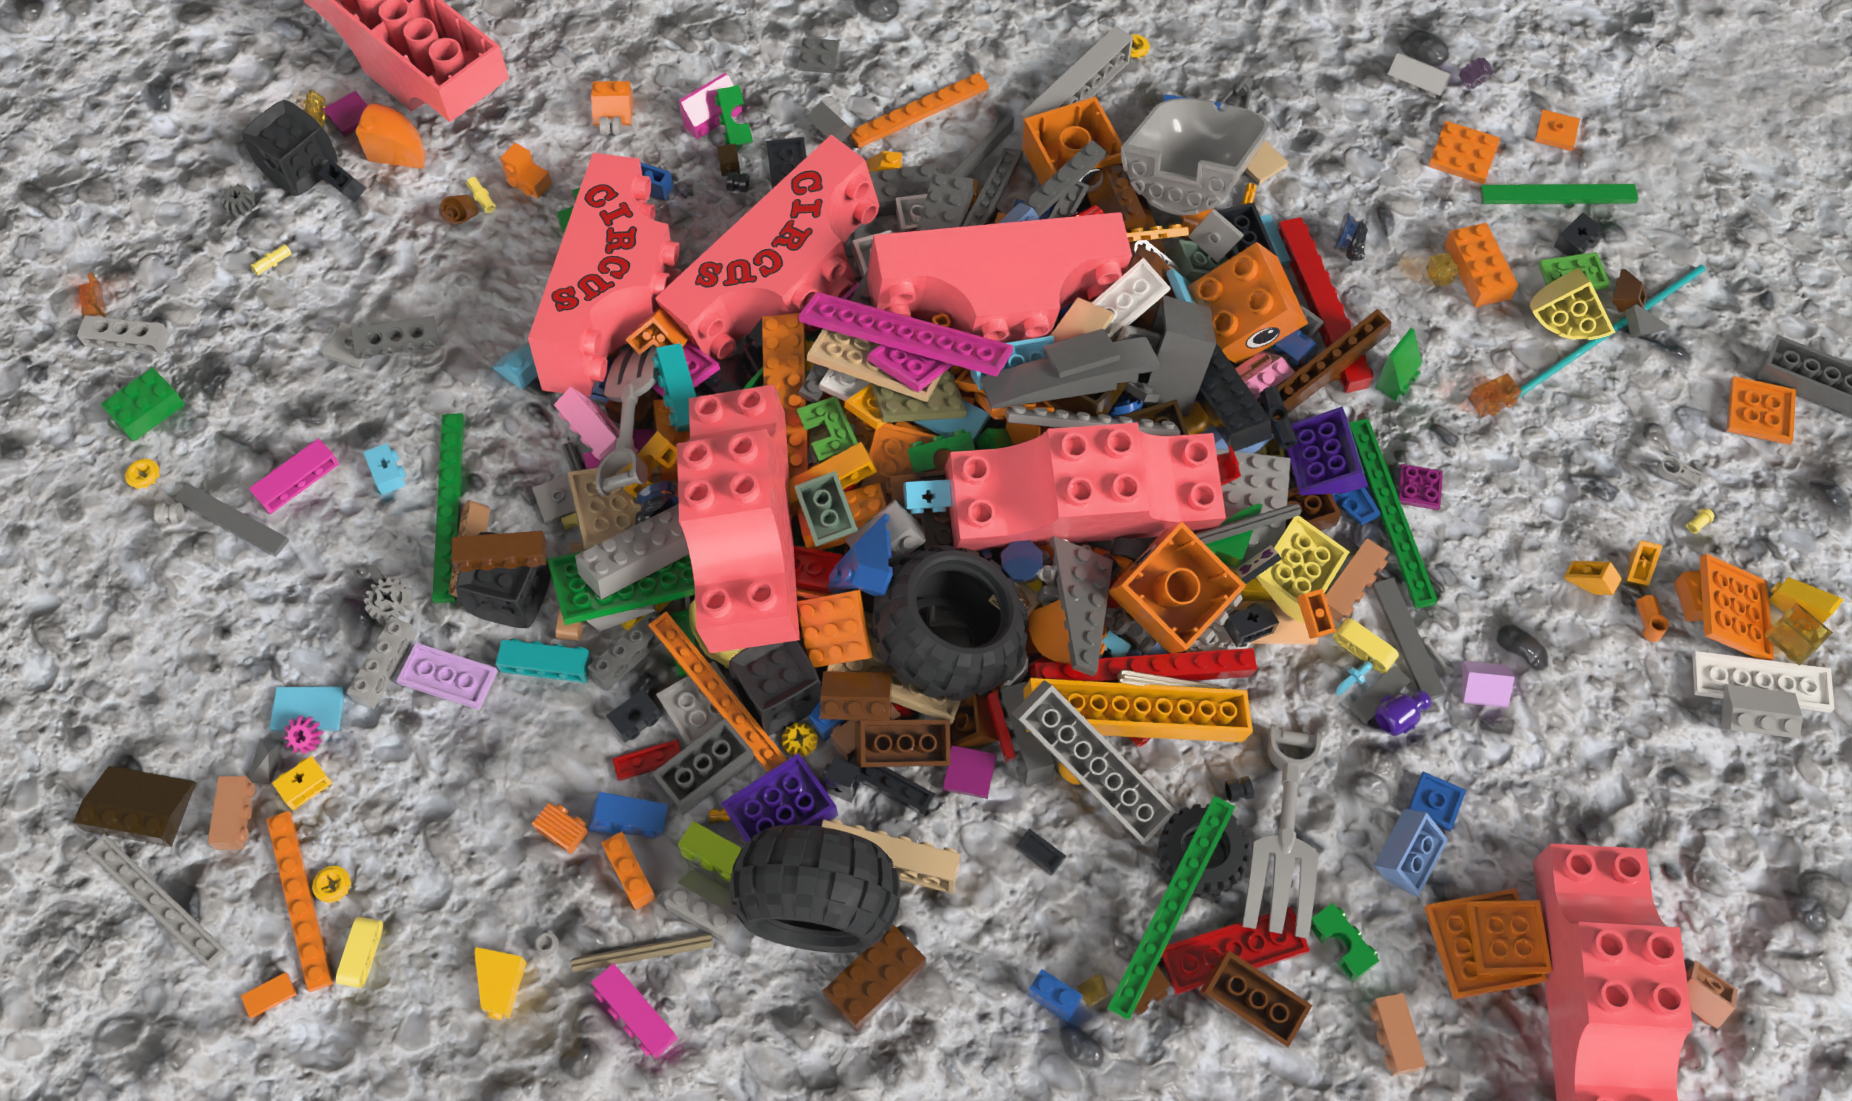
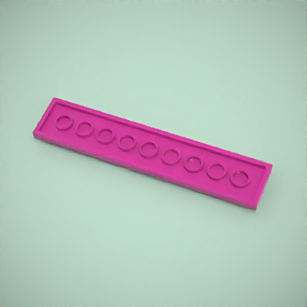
(906, 334)

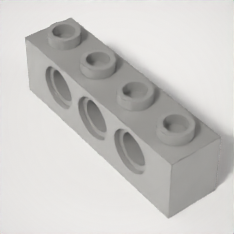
(123, 335)
(382, 663)

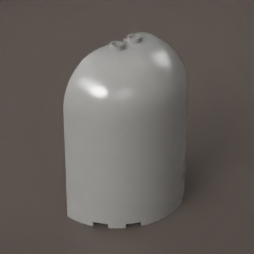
(1191, 153)

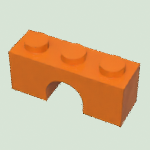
(628, 870)

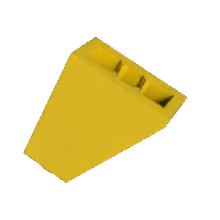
(1814, 600)
(498, 981)

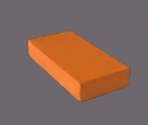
(268, 995)

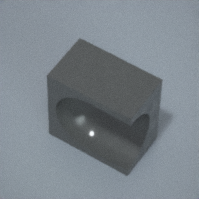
(1182, 351)

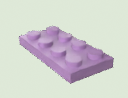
(447, 676)

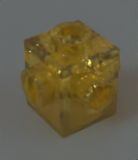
(1442, 269)

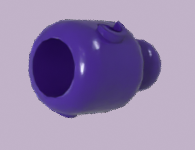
(1401, 712)

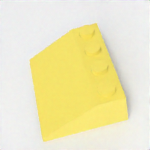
(1306, 565)

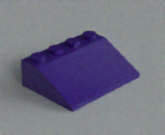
(1326, 455)
(780, 797)

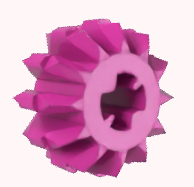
(296, 738)

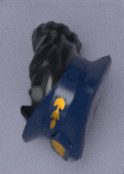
(1352, 237)
(655, 499)

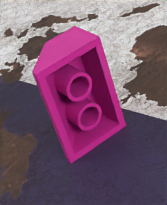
(699, 107)

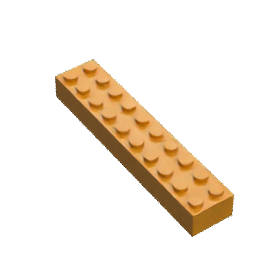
(1157, 709)

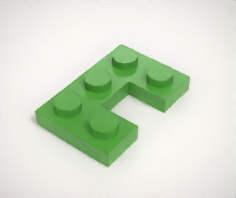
(1588, 263)
(832, 415)

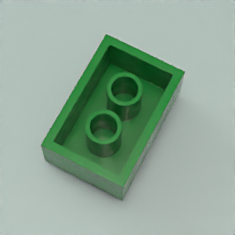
(142, 404)

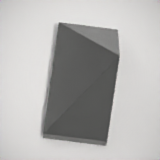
(265, 761)

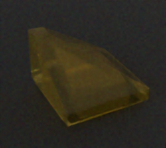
(1093, 990)

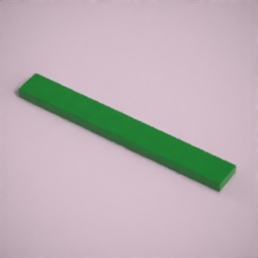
(1559, 194)

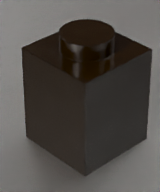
(728, 159)

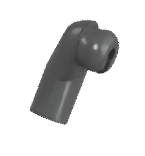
(369, 572)

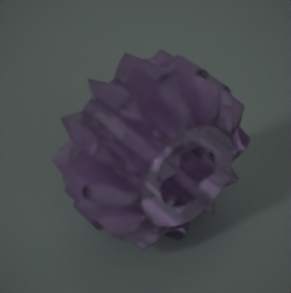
(1475, 73)

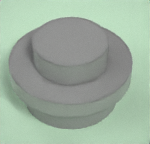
(546, 944)

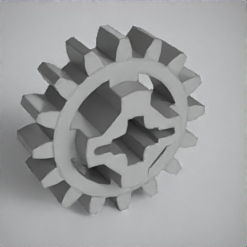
(392, 591)

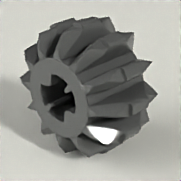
(237, 200)

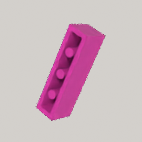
(294, 476)
(634, 1010)

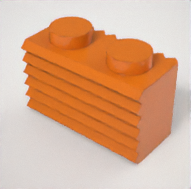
(1316, 613)
(560, 827)

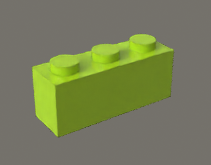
(709, 849)

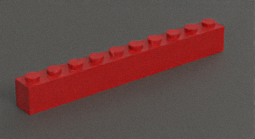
(1321, 297)
(1185, 666)

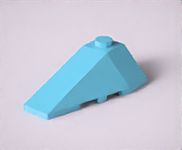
(1023, 352)
(518, 366)

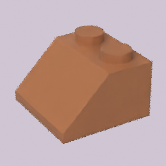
(1710, 995)

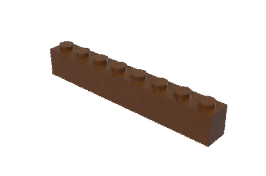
(1333, 360)

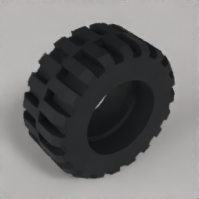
(1232, 842)

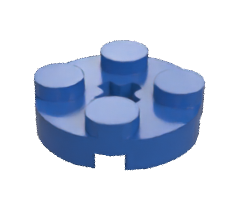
(1125, 405)

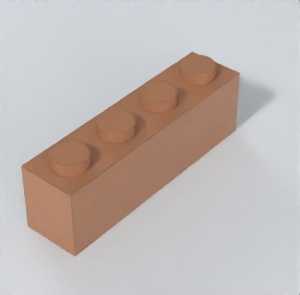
(1354, 578)

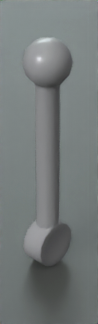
(1448, 671)

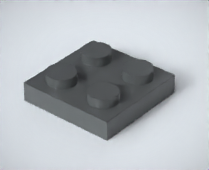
(818, 55)

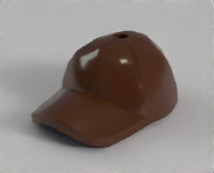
(457, 209)

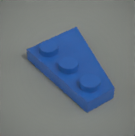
(1357, 505)

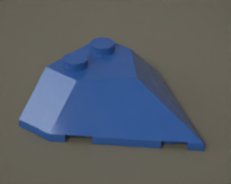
(865, 563)

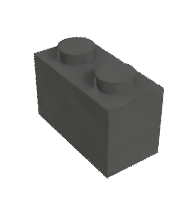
(828, 123)

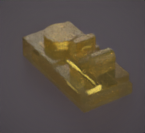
(314, 106)

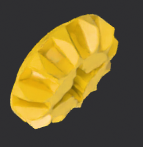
(1142, 44)
(143, 465)
(793, 747)
(322, 880)

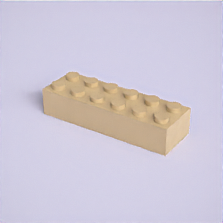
(915, 862)

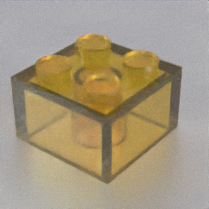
(1798, 634)

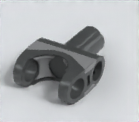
(1125, 623)

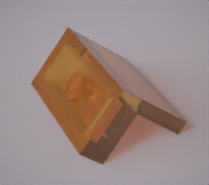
(92, 297)

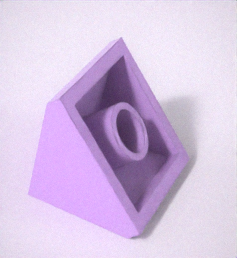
(1486, 683)

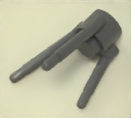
(1242, 88)

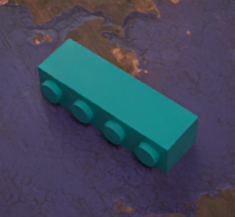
(676, 383)
(544, 660)

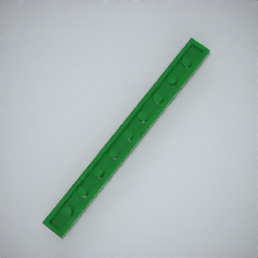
(448, 503)
(1392, 515)
(1171, 908)

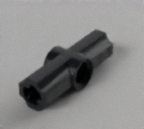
(1281, 428)

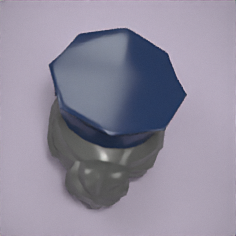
(1023, 561)

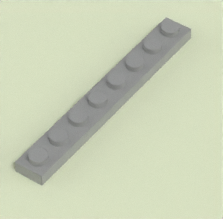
(1063, 419)

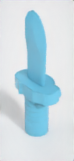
(1355, 676)

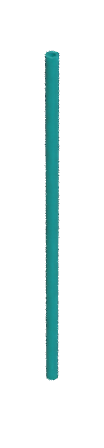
(1616, 326)

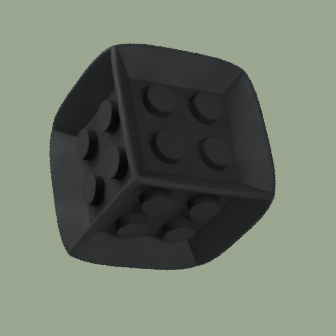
(289, 147)
(504, 594)
(776, 684)

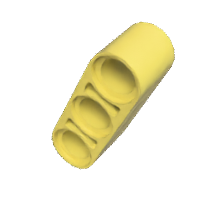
(1365, 645)
(359, 952)

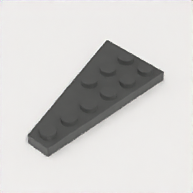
(1083, 595)

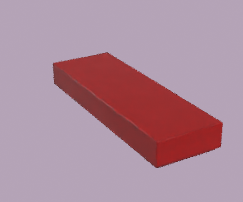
(1000, 727)
(645, 760)

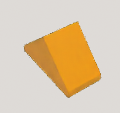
(1643, 562)

